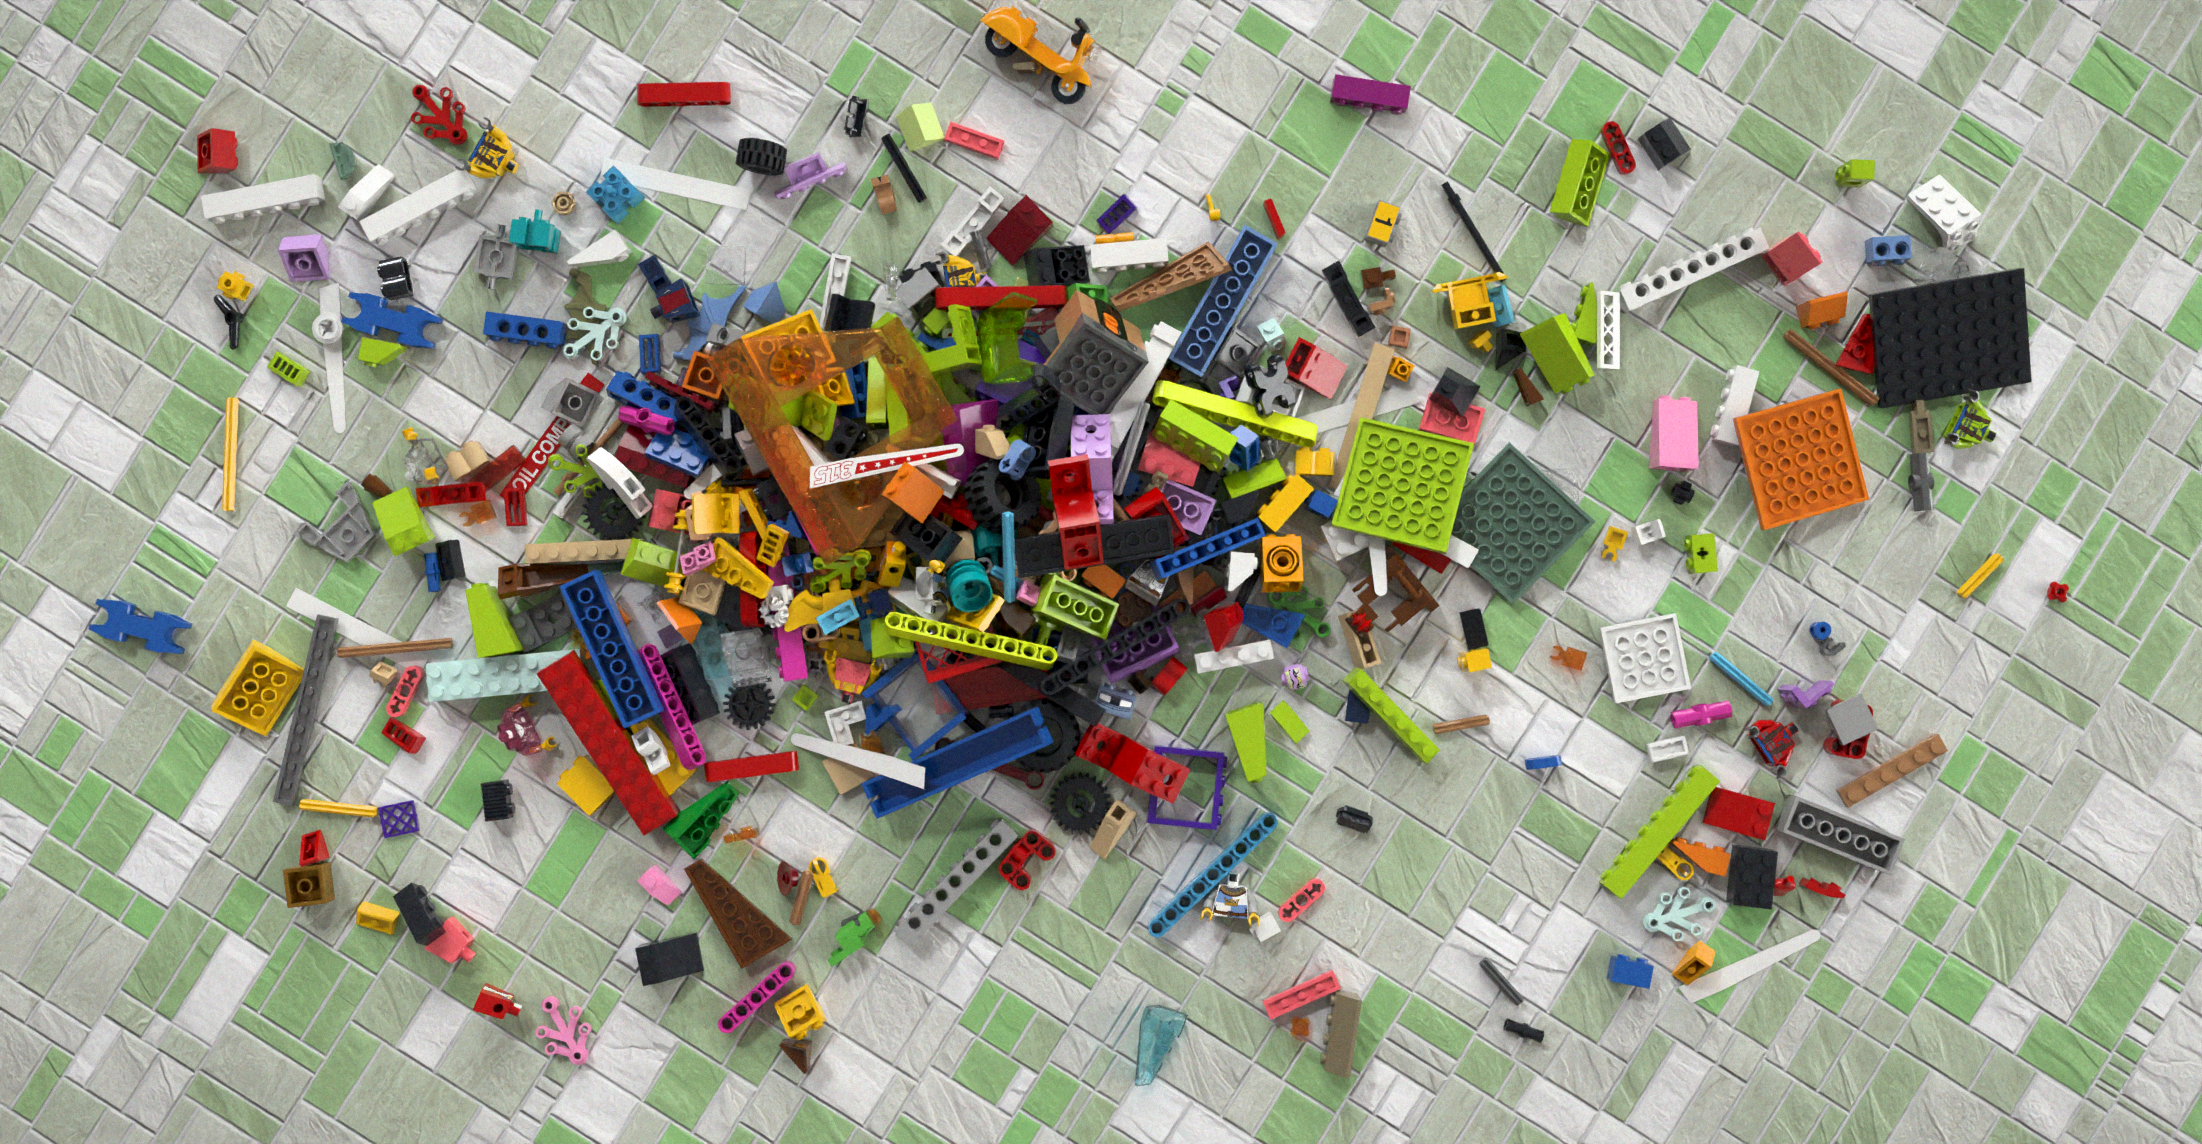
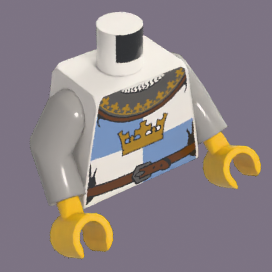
(931, 586)
(1231, 901)

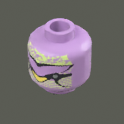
(1295, 677)

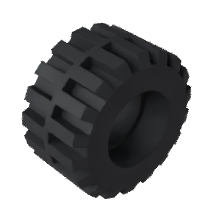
(761, 156)

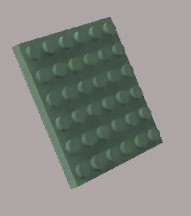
(1516, 522)

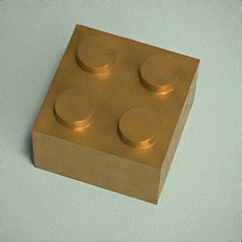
(309, 885)

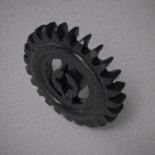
(595, 517)
(1089, 819)

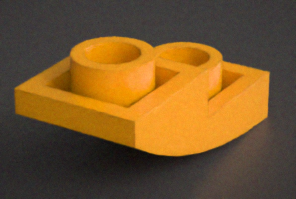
(1400, 369)

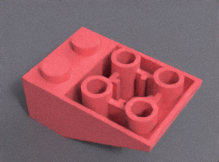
(1792, 258)
(664, 508)

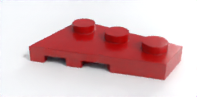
(1859, 349)

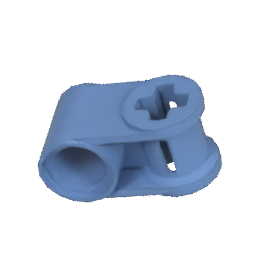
(1019, 458)

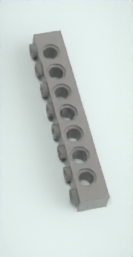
(911, 934)

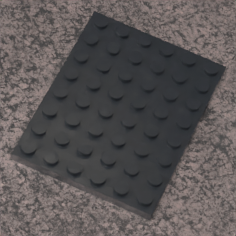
(1950, 337)

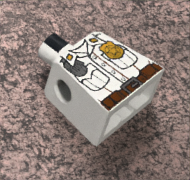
(1144, 584)

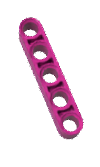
(750, 1003)

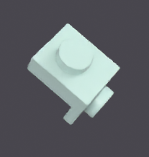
(1272, 334)

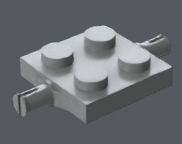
(495, 257)

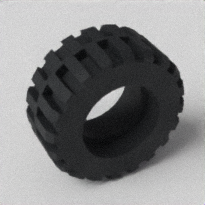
(987, 507)
(1069, 743)

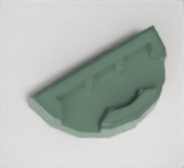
(344, 160)

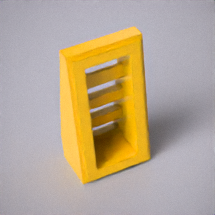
(782, 534)

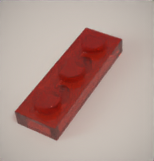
(499, 468)

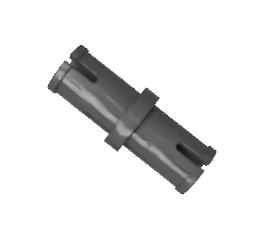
(980, 249)

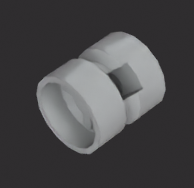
(572, 437)

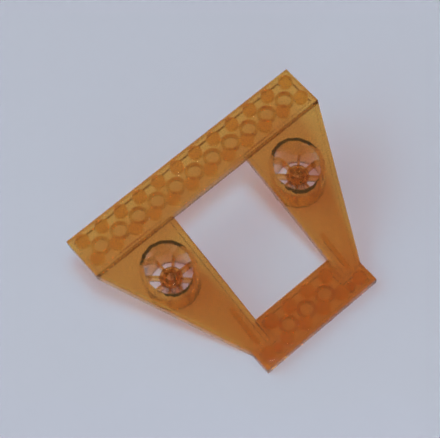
(759, 385)

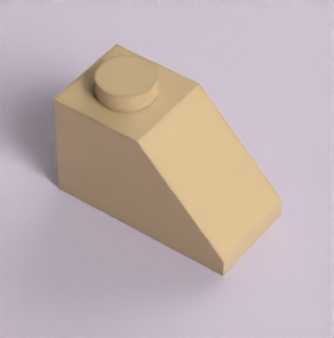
(991, 442)

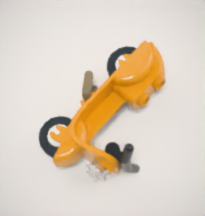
(1011, 31)

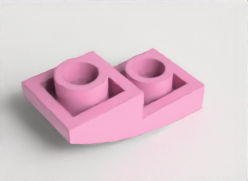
(698, 559)

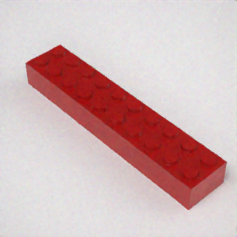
(608, 742)

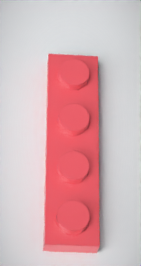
(1301, 994)

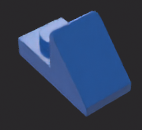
(792, 526)
(797, 563)
(877, 717)

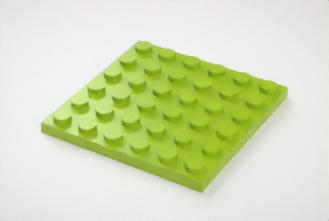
(1402, 485)

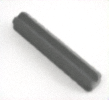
(1501, 981)

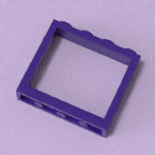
(1217, 799)

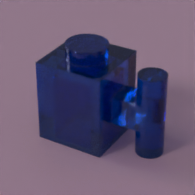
(877, 601)

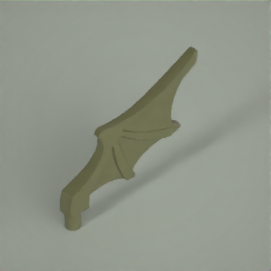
(582, 300)

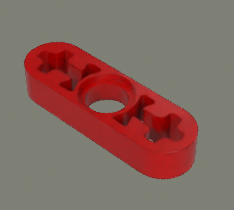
(1626, 150)

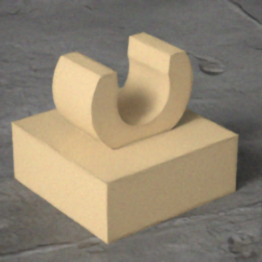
(383, 673)

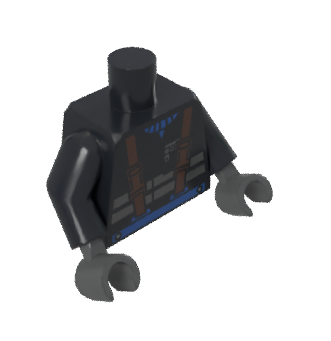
(1210, 530)

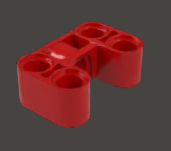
(1845, 750)
(1019, 854)

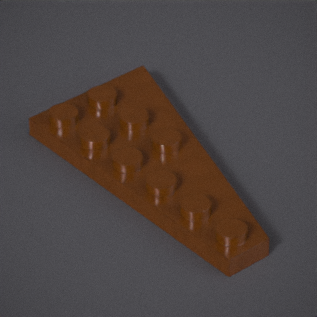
(741, 923)

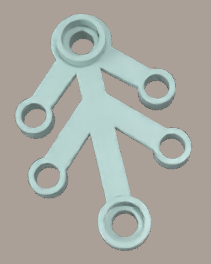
(596, 331)
(1675, 914)

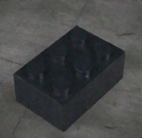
(1752, 876)

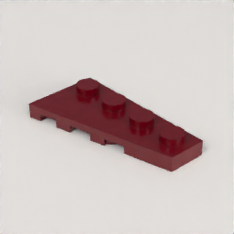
(673, 389)

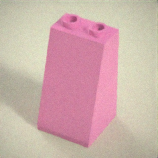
(1674, 435)

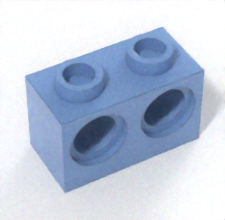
(1887, 247)

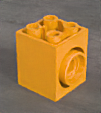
(1281, 552)

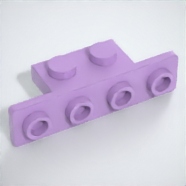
(807, 172)

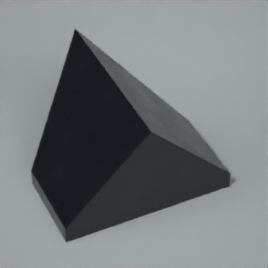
(1508, 346)

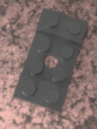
(534, 625)

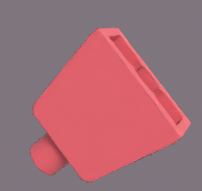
(453, 942)

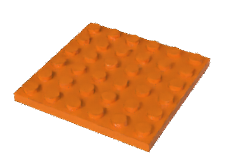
(1800, 459)

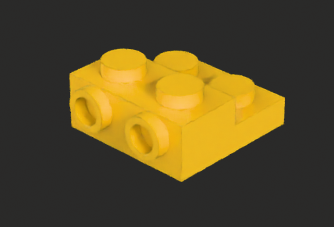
(800, 1013)

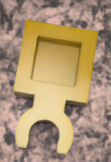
(1614, 540)

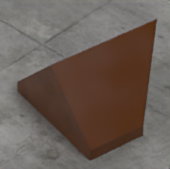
(799, 1052)

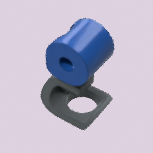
(1821, 632)

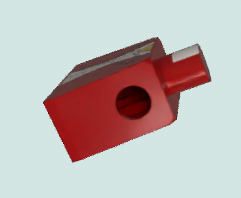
(490, 1000)

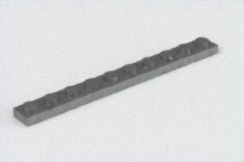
(305, 710)

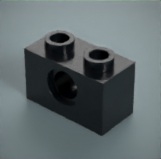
(772, 511)

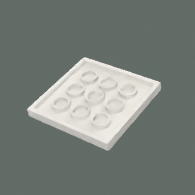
(1644, 658)

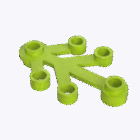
(588, 471)
(858, 558)

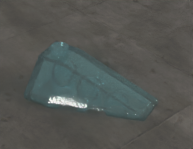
(1156, 1033)

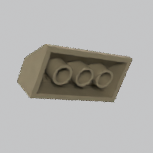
(1341, 1033)

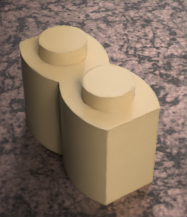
(467, 460)

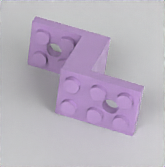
(1098, 448)

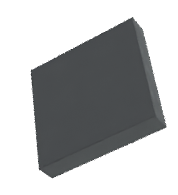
(1236, 352)

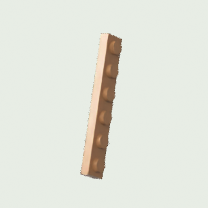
(1892, 770)

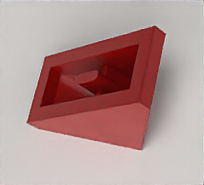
(313, 848)

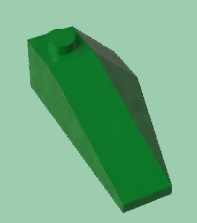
(696, 823)

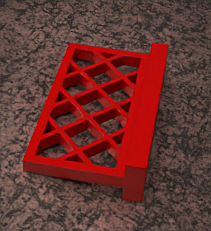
(956, 668)

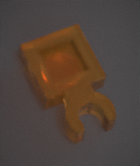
(480, 512)
(1571, 658)
(872, 743)
(745, 833)

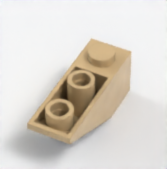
(1112, 827)

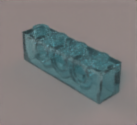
(706, 650)

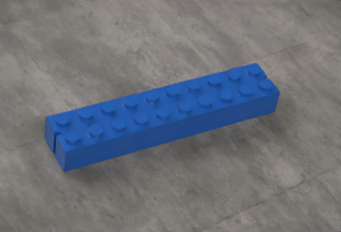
(962, 761)

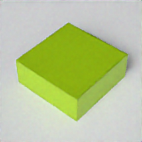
(805, 697)

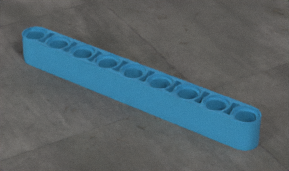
(1209, 883)

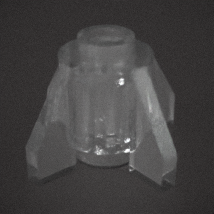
(647, 604)

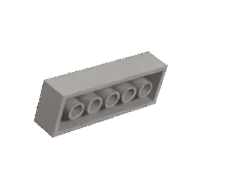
(1839, 834)

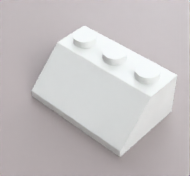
(1238, 568)

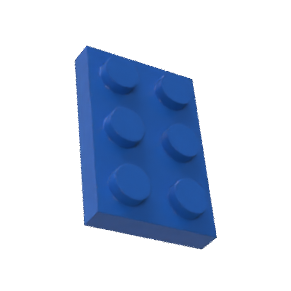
(678, 452)

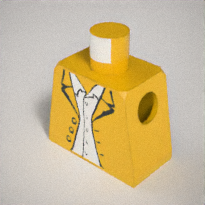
(892, 556)

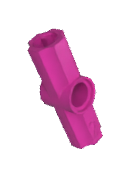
(646, 420)
(1701, 714)

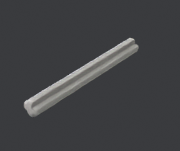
(1130, 448)

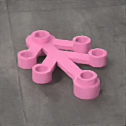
(565, 1033)

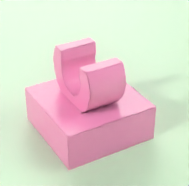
(1028, 593)

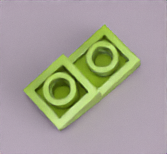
(1289, 721)

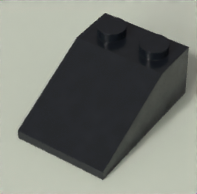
(928, 539)
(669, 959)

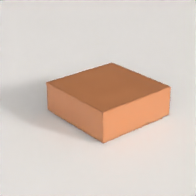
(1399, 337)

